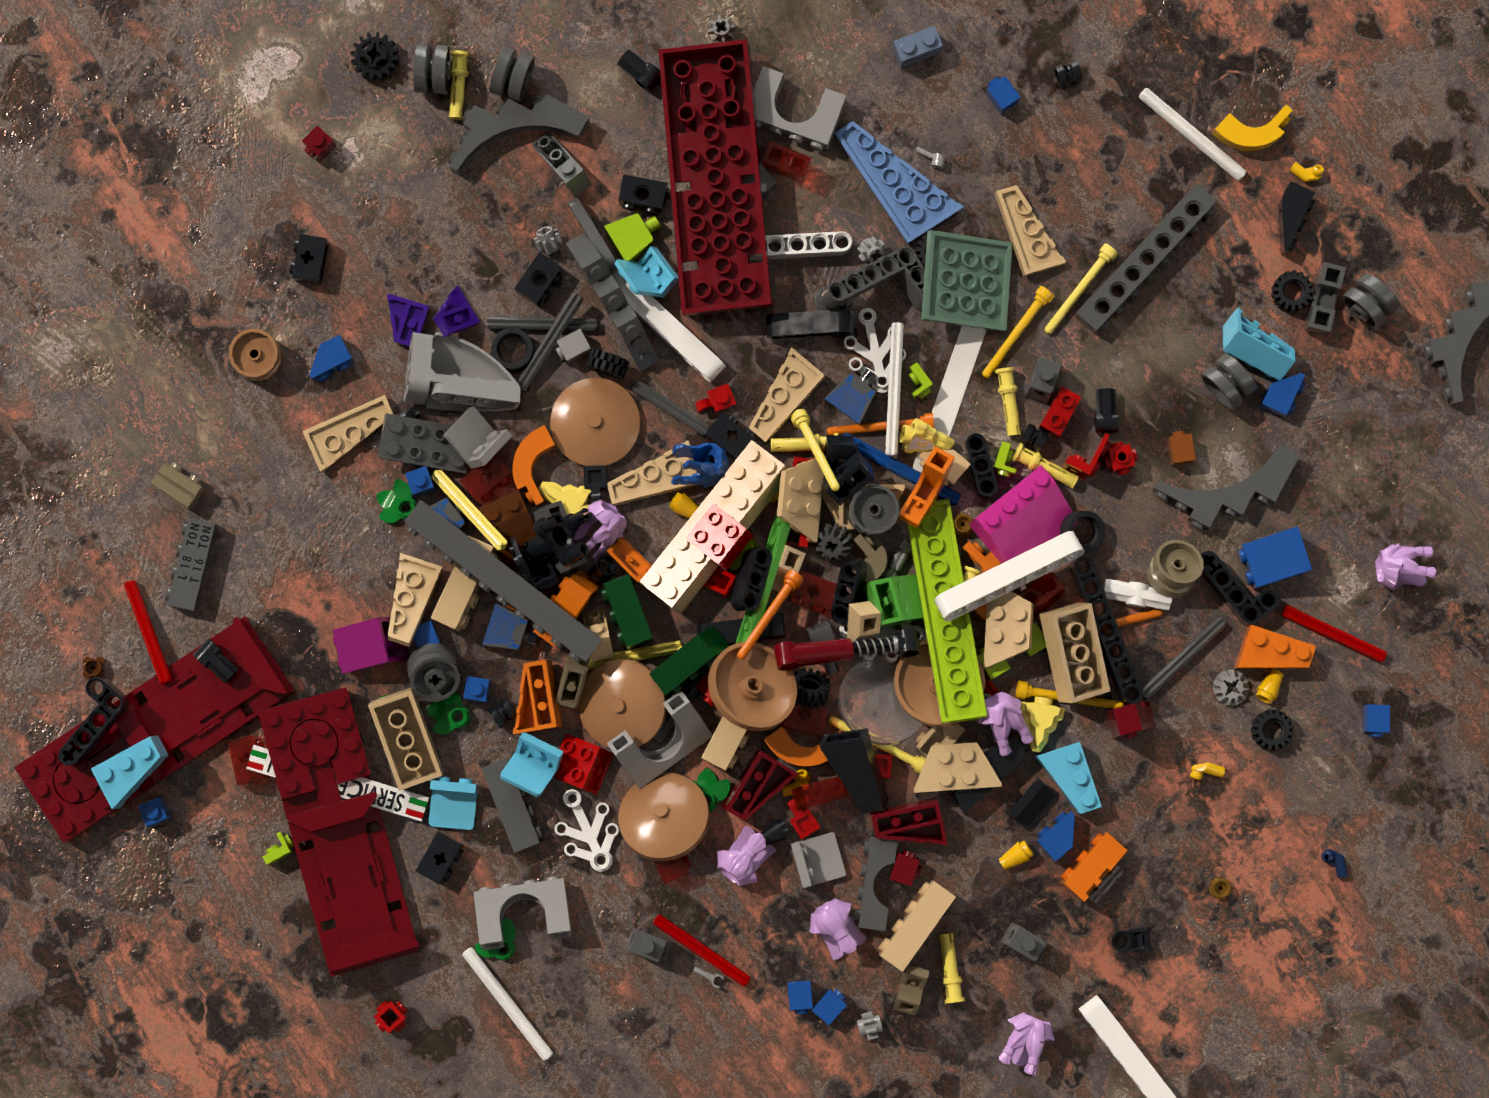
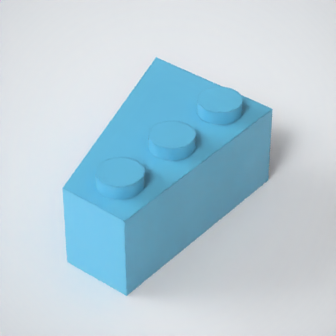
(1255, 347)
(128, 769)
(1072, 776)

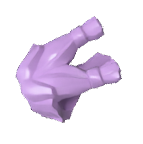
(612, 526)
(1397, 567)
(1002, 715)
(744, 857)
(836, 928)
(1026, 1042)

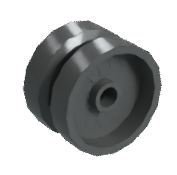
(435, 69)
(512, 74)
(1370, 301)
(1228, 381)
(859, 510)
(433, 672)

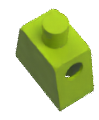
(632, 235)

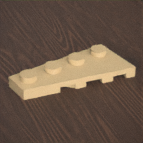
(1030, 242)
(790, 389)
(342, 433)
(650, 479)
(411, 597)

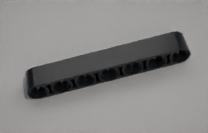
(1114, 638)

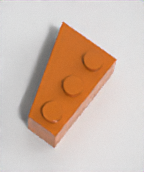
(573, 597)
(1272, 651)
(537, 699)
(1092, 866)

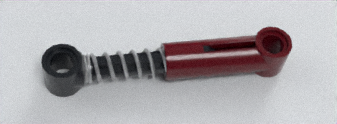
(792, 655)

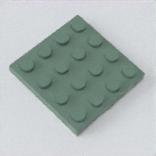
(966, 281)

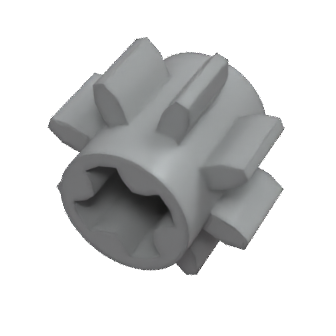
(720, 23)
(548, 240)
(871, 250)
(869, 1026)

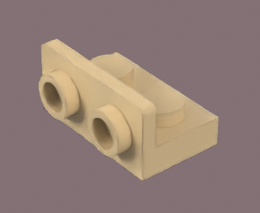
(938, 736)

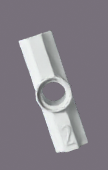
(1135, 594)

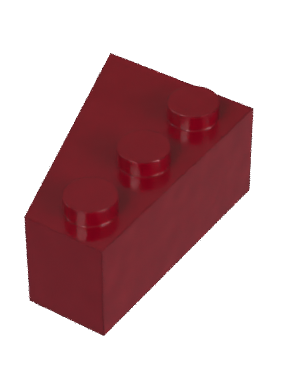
(1130, 719)
(757, 784)
(911, 822)

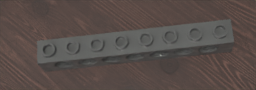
(1196, 198)

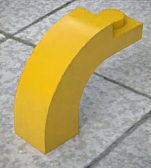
(1245, 138)

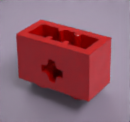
(1059, 412)

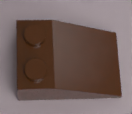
(511, 520)

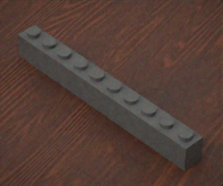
(502, 581)

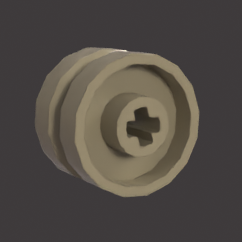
(1175, 568)

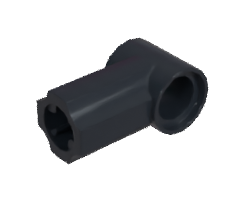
(644, 74)
(1106, 418)
(213, 658)

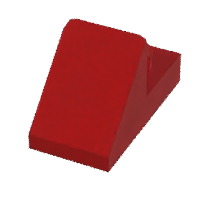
(721, 582)

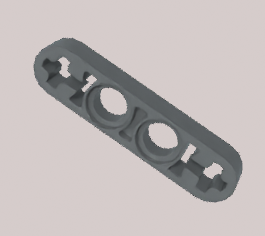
(592, 233)

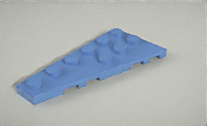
(901, 190)

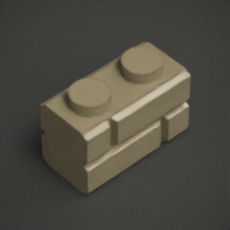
(177, 485)
(571, 682)

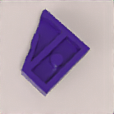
(455, 314)
(406, 318)

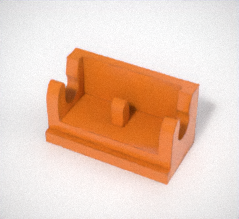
(629, 559)

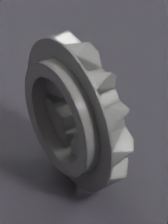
(1220, 687)

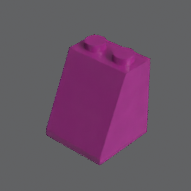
(367, 646)

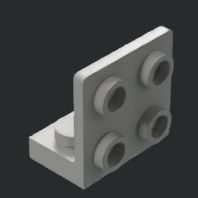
(475, 438)
(818, 859)

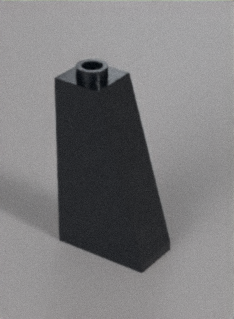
(1001, 765)
(857, 767)

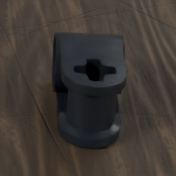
(1135, 940)

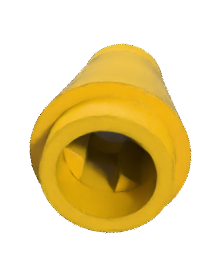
(683, 505)
(1270, 686)
(1016, 855)

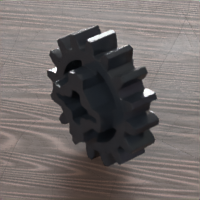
(366, 54)

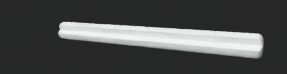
(1192, 134)
(894, 389)
(507, 1004)

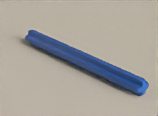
(900, 468)

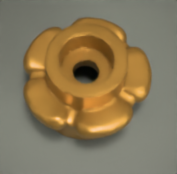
(960, 530)
(1226, 888)

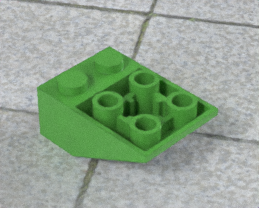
(895, 599)

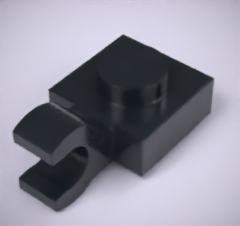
(595, 479)

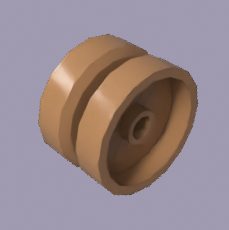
(268, 358)

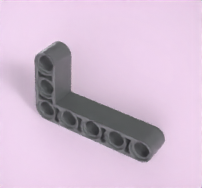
(878, 276)

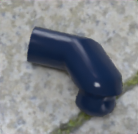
(1337, 860)

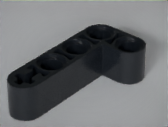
(812, 324)
(1231, 585)
(730, 629)
(90, 724)

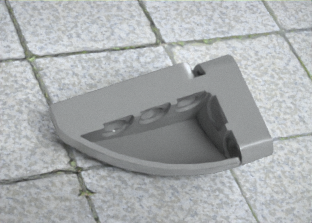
(456, 376)

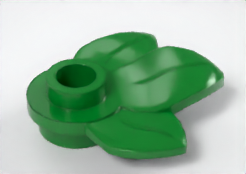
(394, 502)
(445, 712)
(712, 788)
(509, 934)

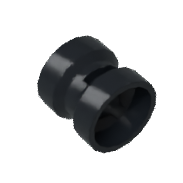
(1068, 73)
(1030, 433)
(602, 570)
(498, 715)

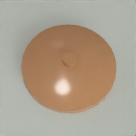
(595, 422)
(916, 687)
(752, 689)
(619, 699)
(664, 817)

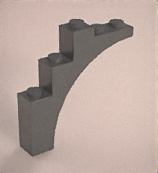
(485, 128)
(613, 301)
(1451, 349)
(1205, 504)

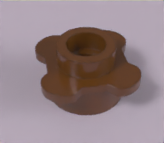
(87, 667)

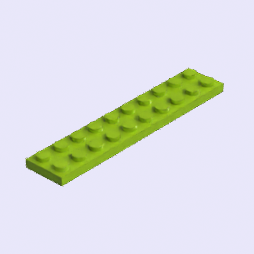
(949, 642)

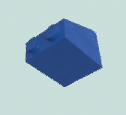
(1274, 558)

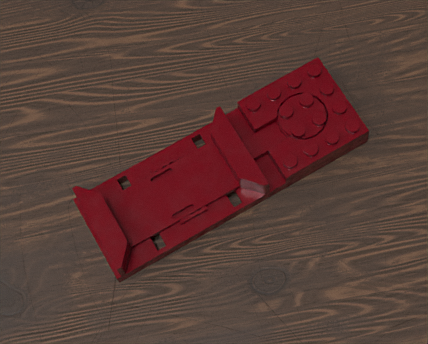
(712, 147)
(186, 713)
(349, 870)

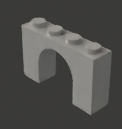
(817, 130)
(648, 764)
(492, 904)

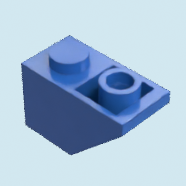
(330, 357)
(1280, 395)
(1059, 837)

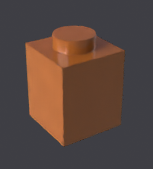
(1181, 448)

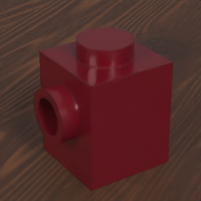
(318, 143)
(905, 868)

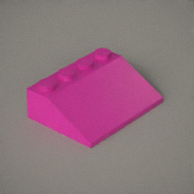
(1023, 517)

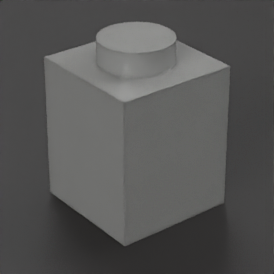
(573, 346)

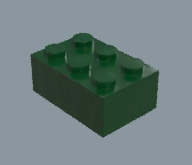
(627, 612)
(689, 661)

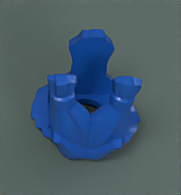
(704, 456)

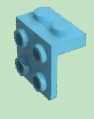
(649, 275)
(532, 765)
(453, 803)

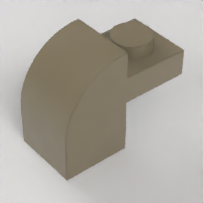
(875, 559)
(911, 989)

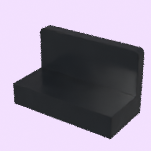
(1032, 804)

